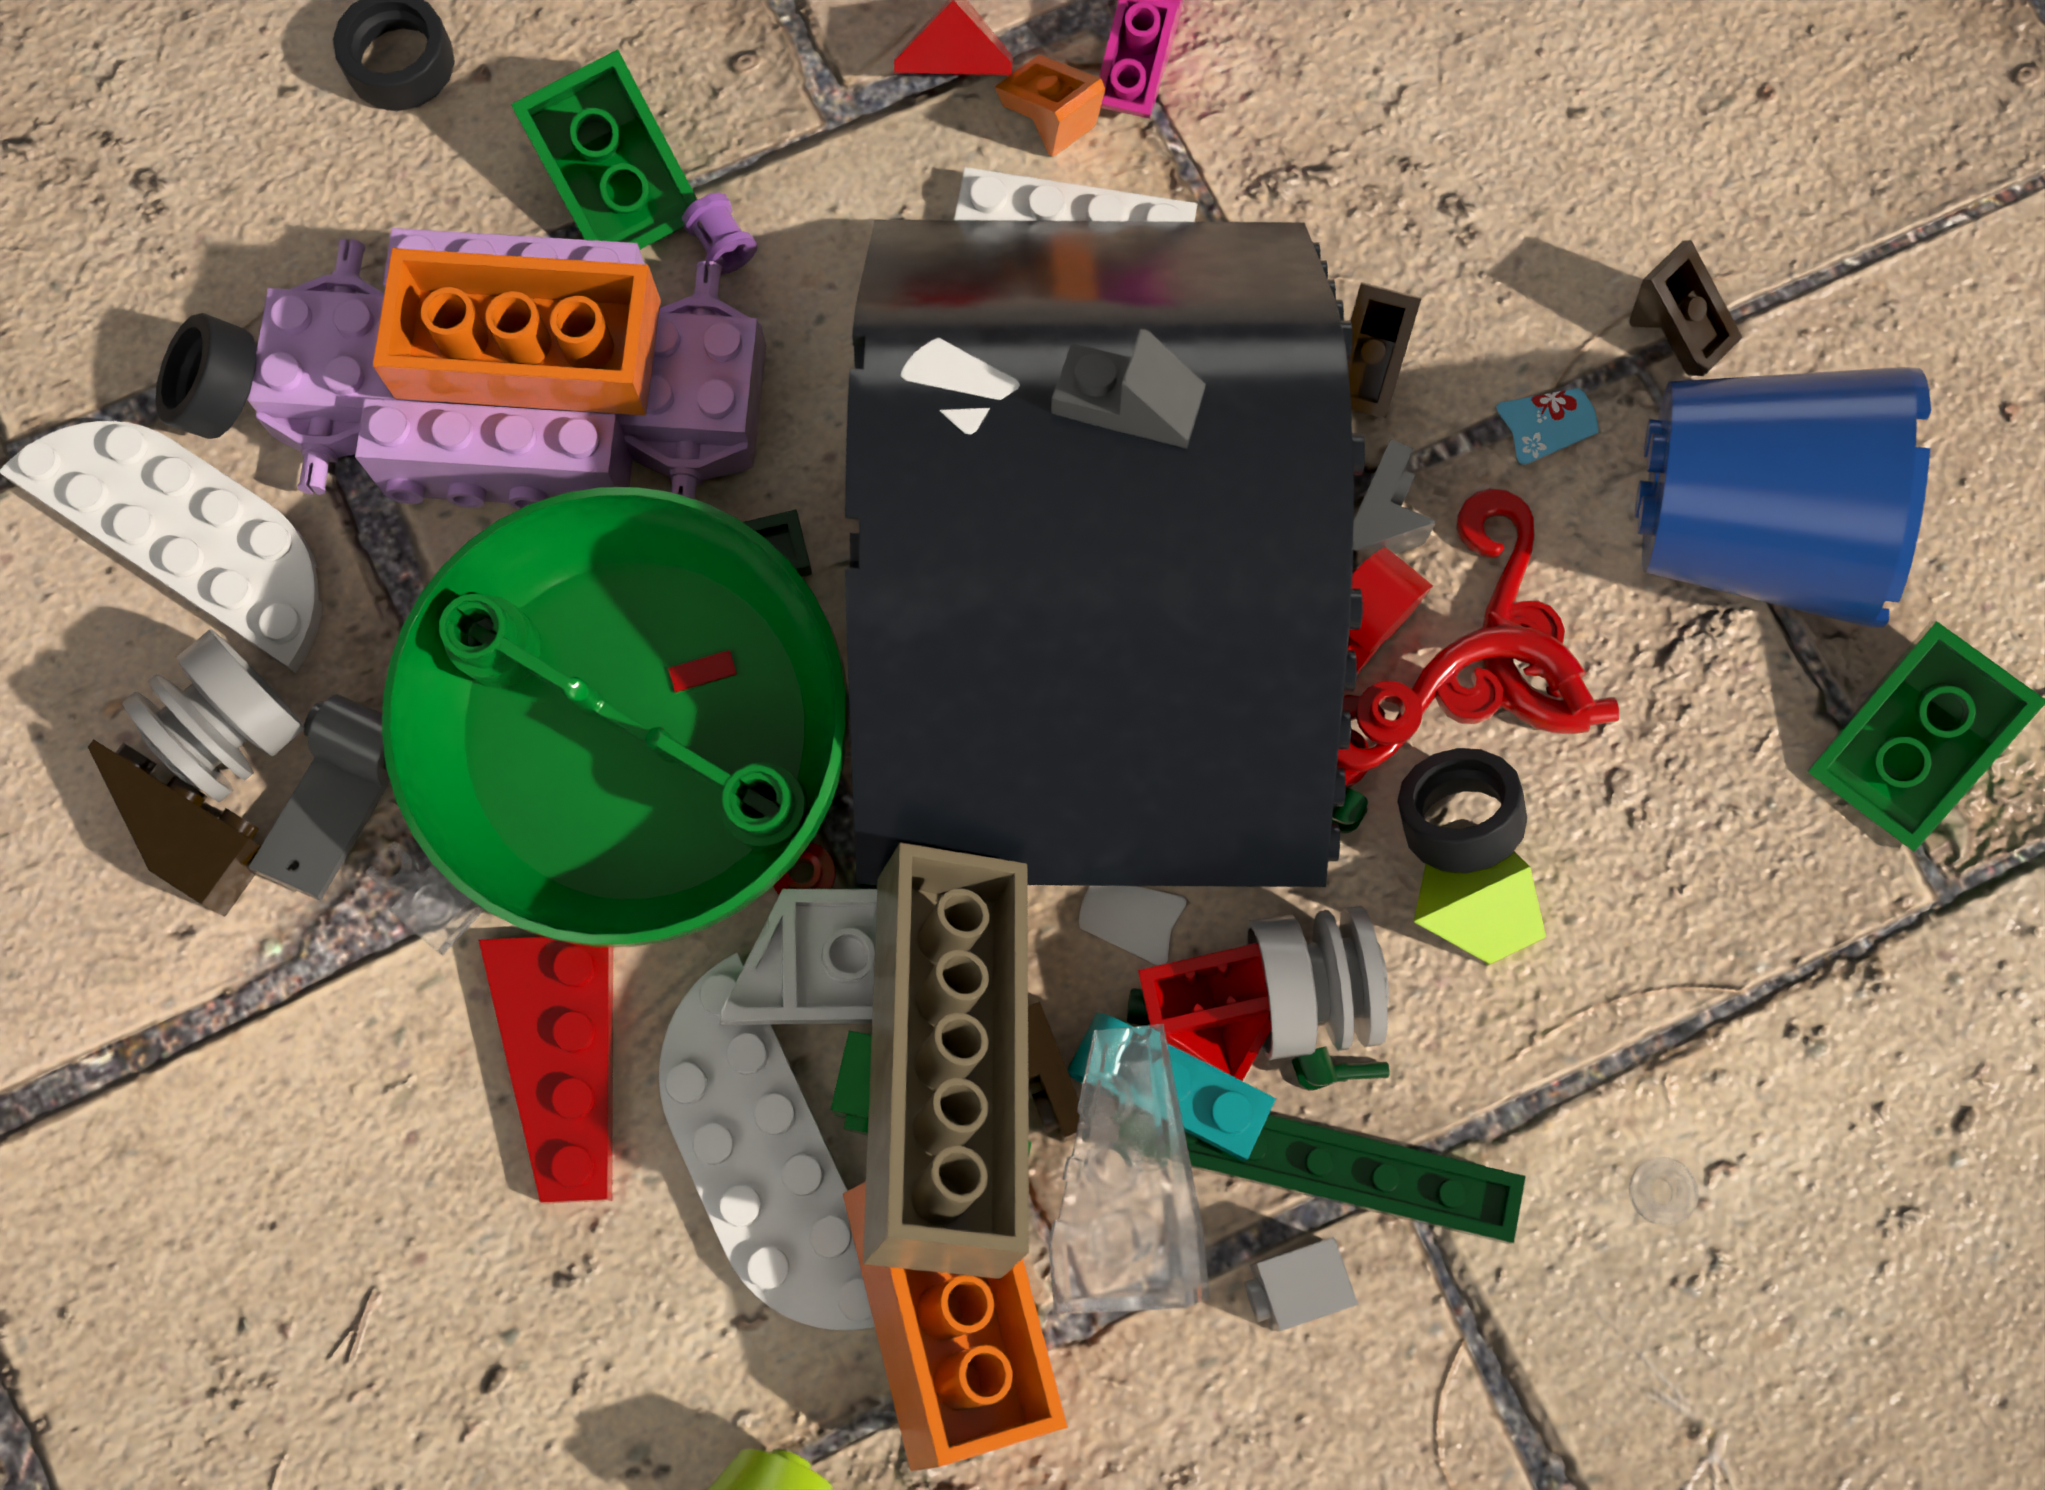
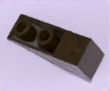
(175, 835)

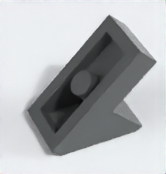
(1136, 395)
(1381, 517)

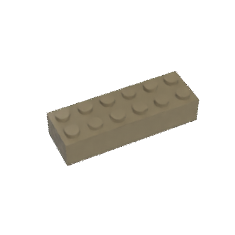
(949, 1066)

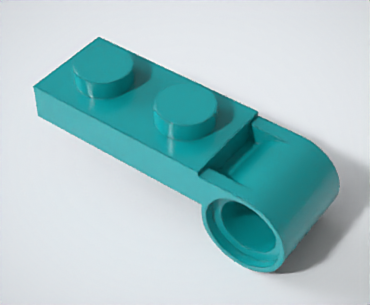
(1210, 1101)

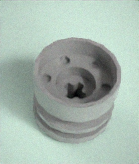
(213, 716)
(1328, 981)

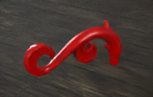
(1527, 703)
(1477, 704)

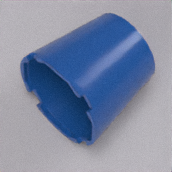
(1789, 488)

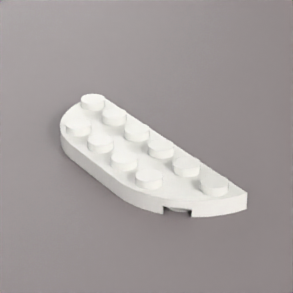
(181, 528)
(760, 1160)

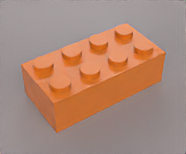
(518, 331)
(958, 1356)

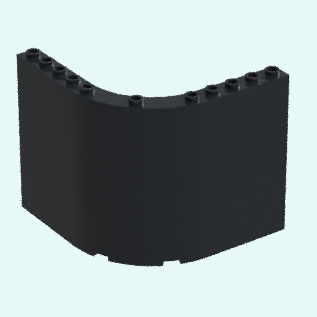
(1085, 629)

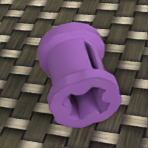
(719, 232)

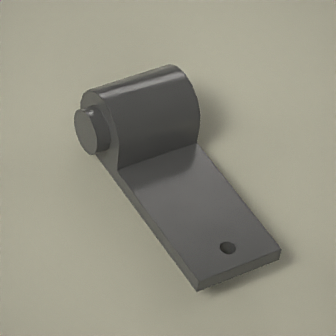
(330, 800)

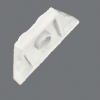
(810, 962)

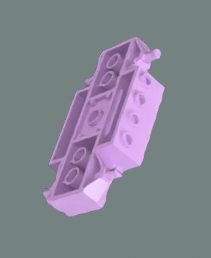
(328, 402)

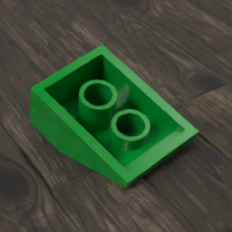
(607, 154)
(1925, 735)

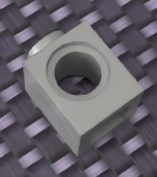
(1300, 1285)

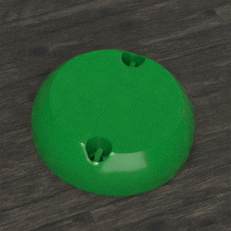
(558, 757)

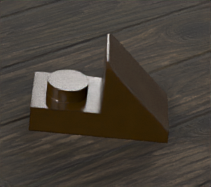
(1688, 310)
(1380, 337)
(1058, 1100)

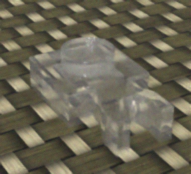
(428, 902)

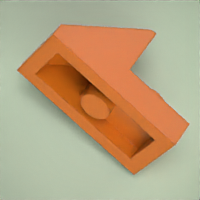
(1056, 97)

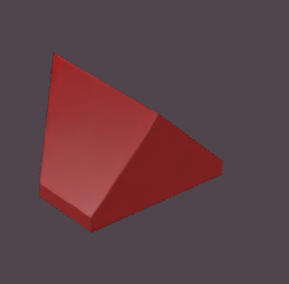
(955, 43)
(1212, 1006)

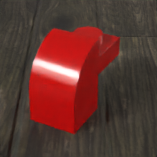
(1389, 597)

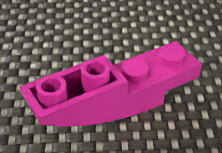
(1138, 54)

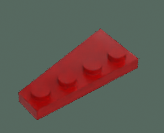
(559, 1052)

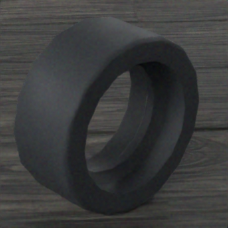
(403, 88)
(205, 376)
(1473, 846)

